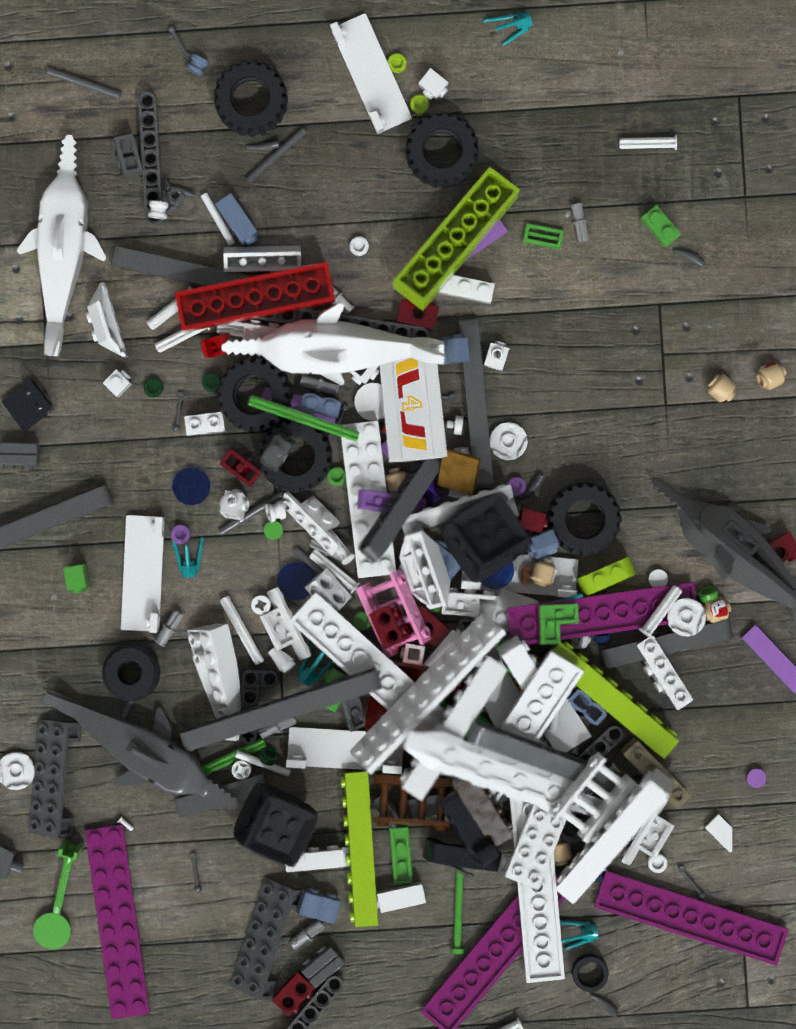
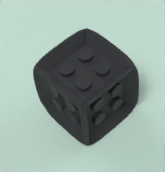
(485, 537)
(275, 825)

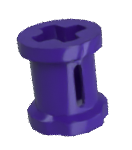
(433, 494)

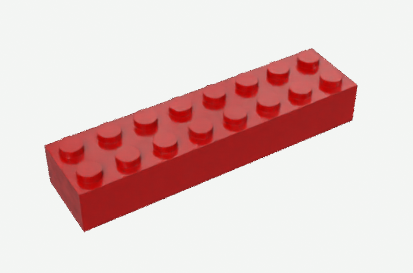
(254, 297)

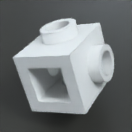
(234, 504)

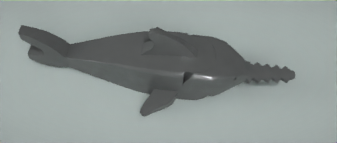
(733, 546)
(145, 751)

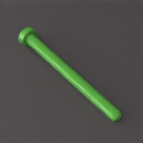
(458, 914)

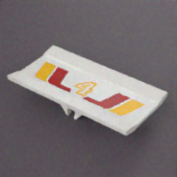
(412, 410)

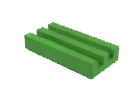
(527, 233)

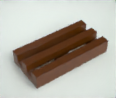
(524, 574)

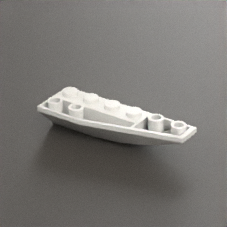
(217, 668)

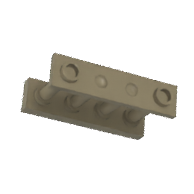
(645, 761)

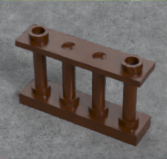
(385, 783)

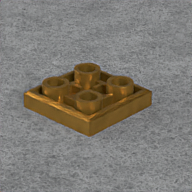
(459, 472)

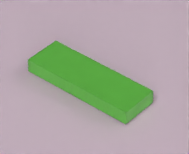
(401, 855)

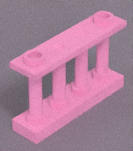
(370, 603)

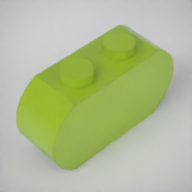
(606, 576)

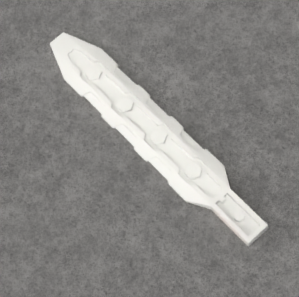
(491, 770)

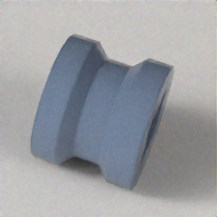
(197, 64)

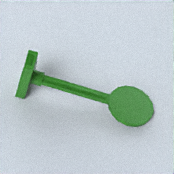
(52, 928)

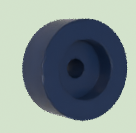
(601, 638)

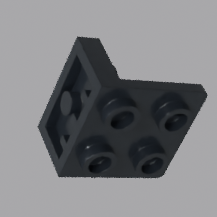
(28, 405)

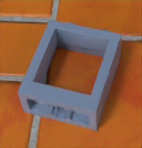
(237, 220)

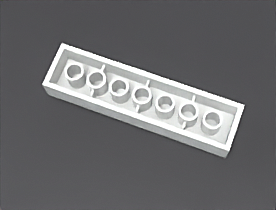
(365, 471)
(456, 720)
(614, 834)

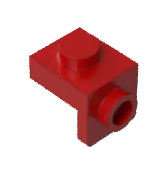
(212, 346)

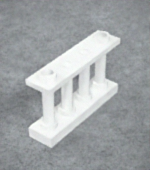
(601, 814)

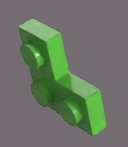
(550, 619)

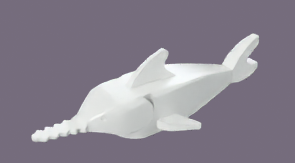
(61, 244)
(335, 346)

